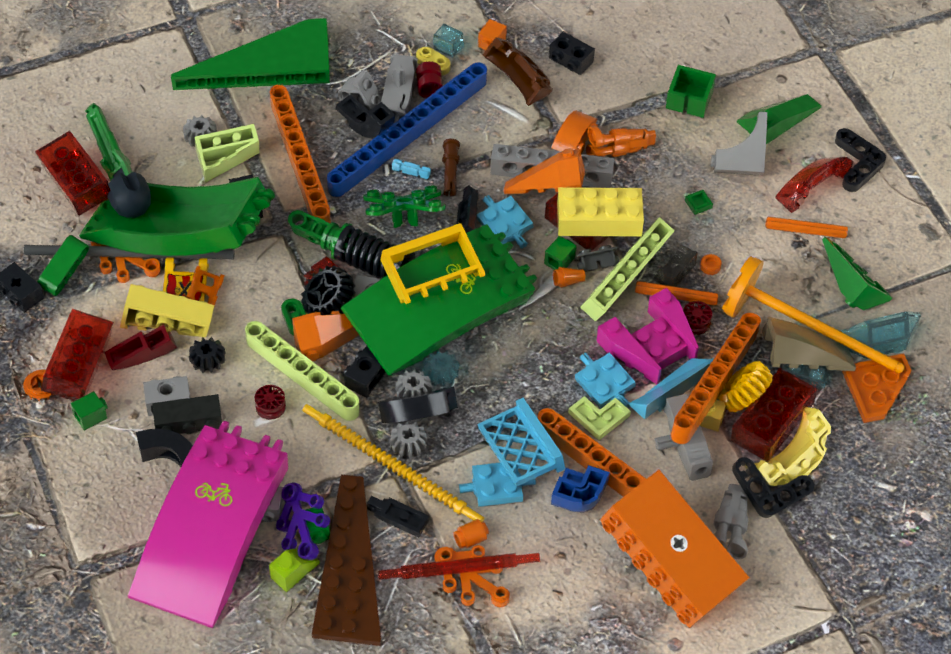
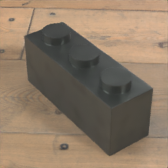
(188, 414)

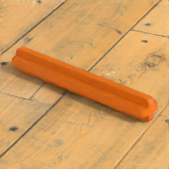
(806, 227)
(679, 293)

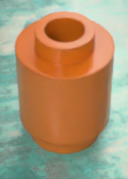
(471, 534)

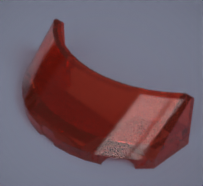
(809, 177)

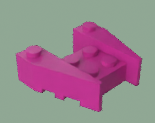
(654, 344)

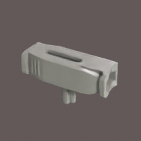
(399, 84)
(693, 454)

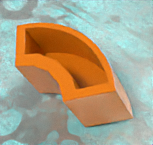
(574, 132)

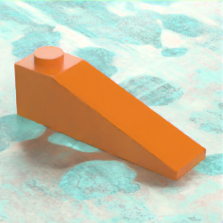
(560, 170)
(321, 334)

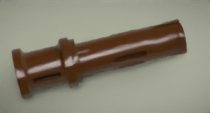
(451, 161)

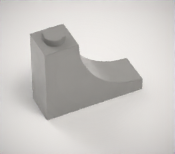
(747, 156)

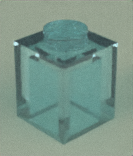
(448, 40)

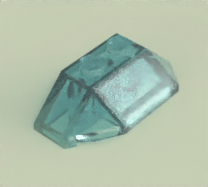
(886, 333)

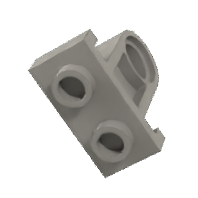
(362, 89)

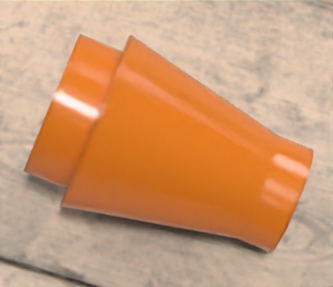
(567, 276)

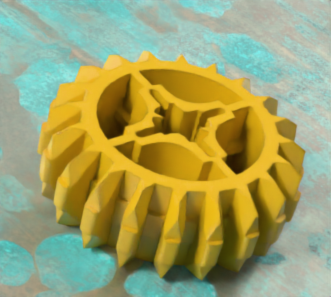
(746, 386)

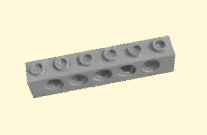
(514, 160)

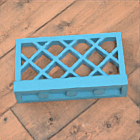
(538, 436)

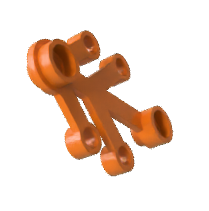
(147, 265)
(472, 576)

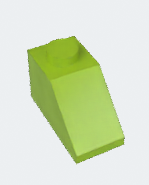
(290, 568)

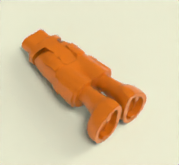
(619, 141)

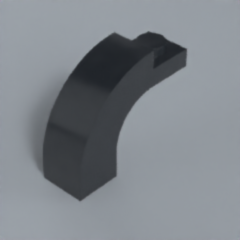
(362, 120)
(418, 406)
(163, 444)

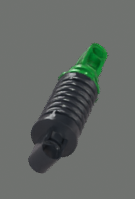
(345, 243)

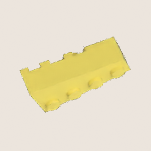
(154, 308)

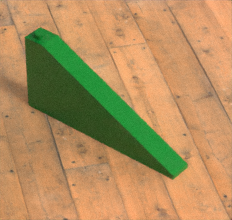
(281, 58)

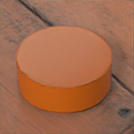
(710, 264)

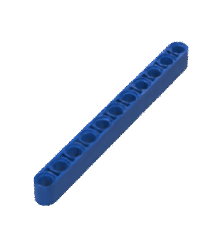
(406, 129)

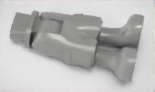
(733, 517)

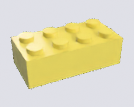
(600, 211)

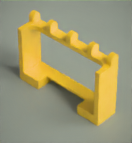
(445, 237)

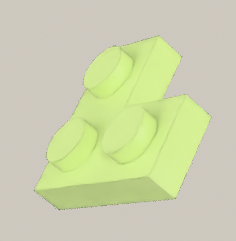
(599, 421)

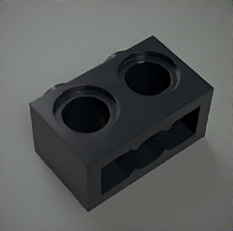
(571, 53)

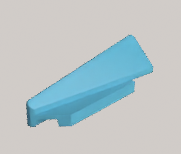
(673, 385)

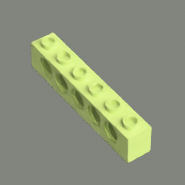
(627, 269)

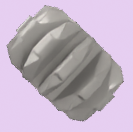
(198, 127)
(413, 384)
(408, 439)

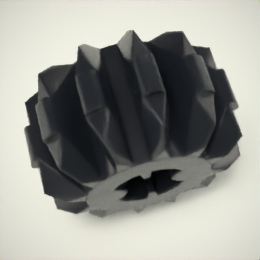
(207, 354)

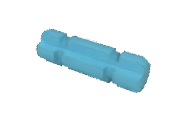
(411, 168)

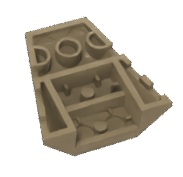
(803, 346)

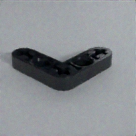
(872, 162)
(766, 496)

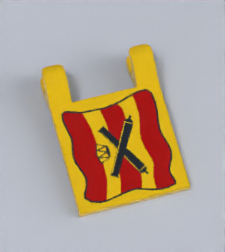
(179, 282)

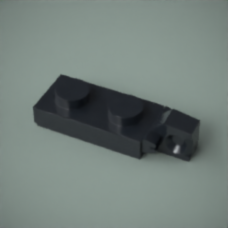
(467, 209)
(398, 515)

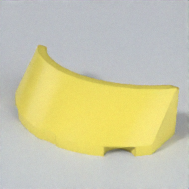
(801, 454)

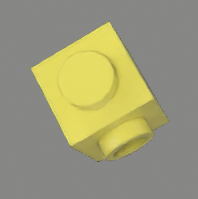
(714, 416)

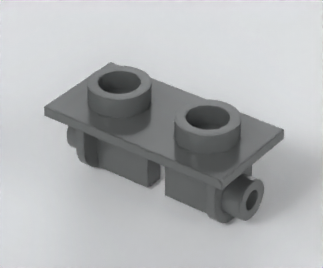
(589, 259)

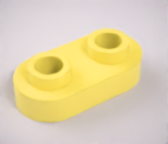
(428, 54)

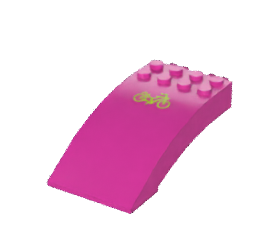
(208, 524)

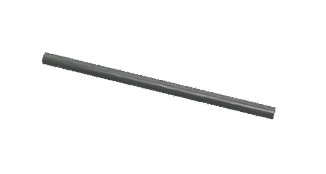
(107, 251)

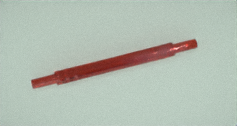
(459, 566)

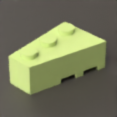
(225, 149)

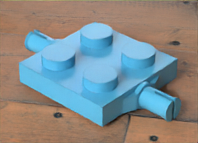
(506, 218)
(605, 380)
(493, 485)

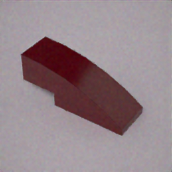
(141, 348)

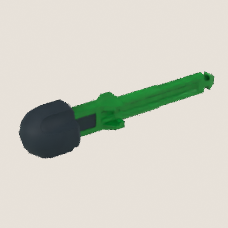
(129, 190)

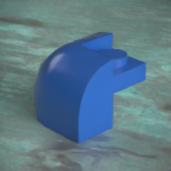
(578, 490)

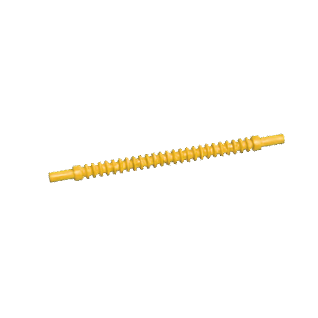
(326, 420)

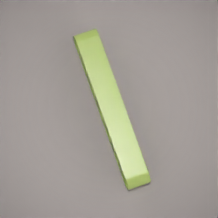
(262, 338)

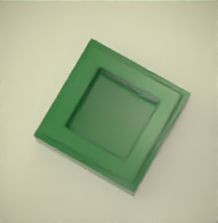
(698, 202)

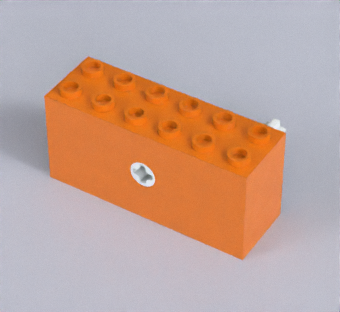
(673, 548)

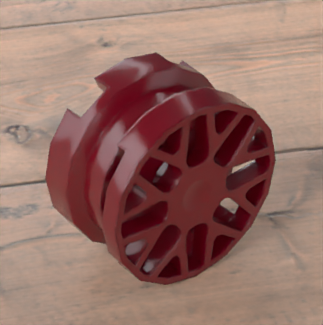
(698, 317)
(269, 402)

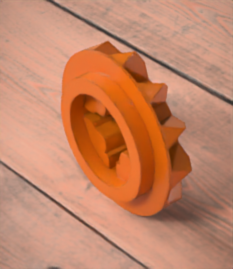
(31, 385)

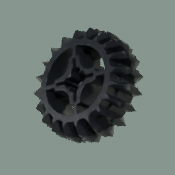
(324, 289)

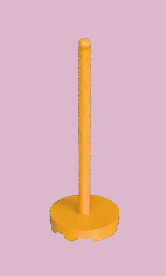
(744, 287)

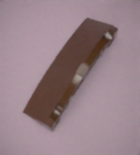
(520, 69)

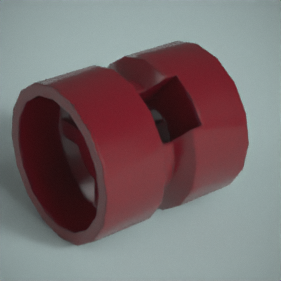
(428, 78)

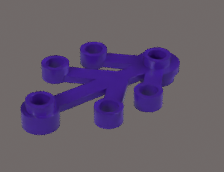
(292, 495)

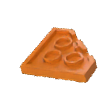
(876, 387)

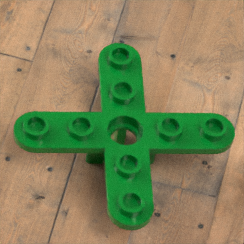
(396, 204)

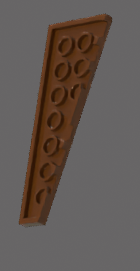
(347, 589)

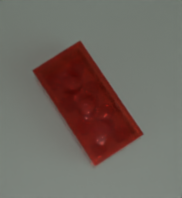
(74, 173)
(77, 355)
(773, 415)

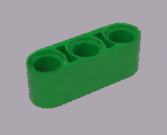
(63, 265)

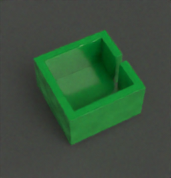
(690, 91)

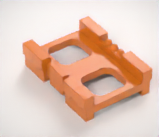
(197, 286)

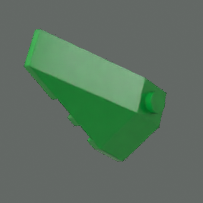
(781, 115)
(853, 280)

